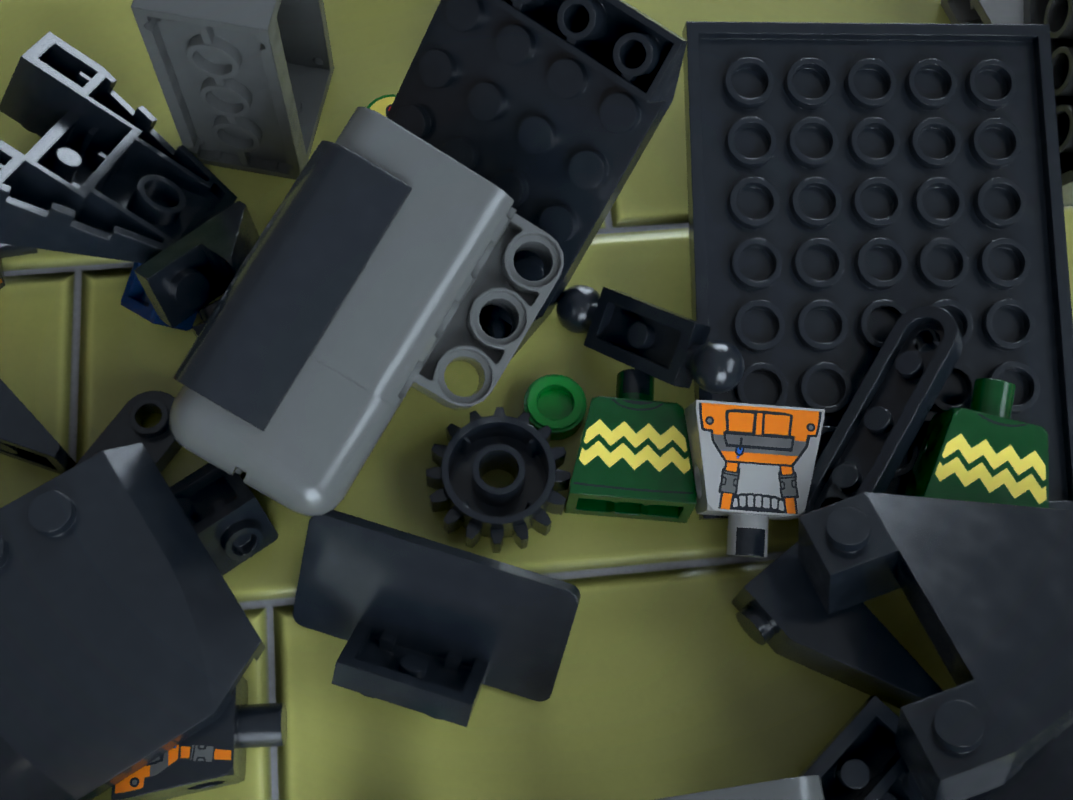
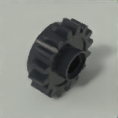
(490, 511)

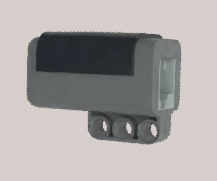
(350, 302)

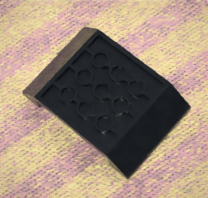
(544, 107)

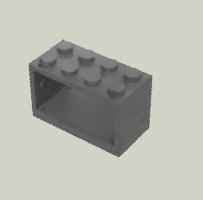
(241, 77)

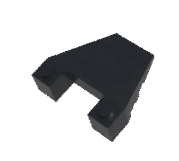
(100, 171)
(993, 601)

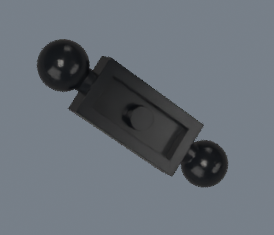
(650, 338)

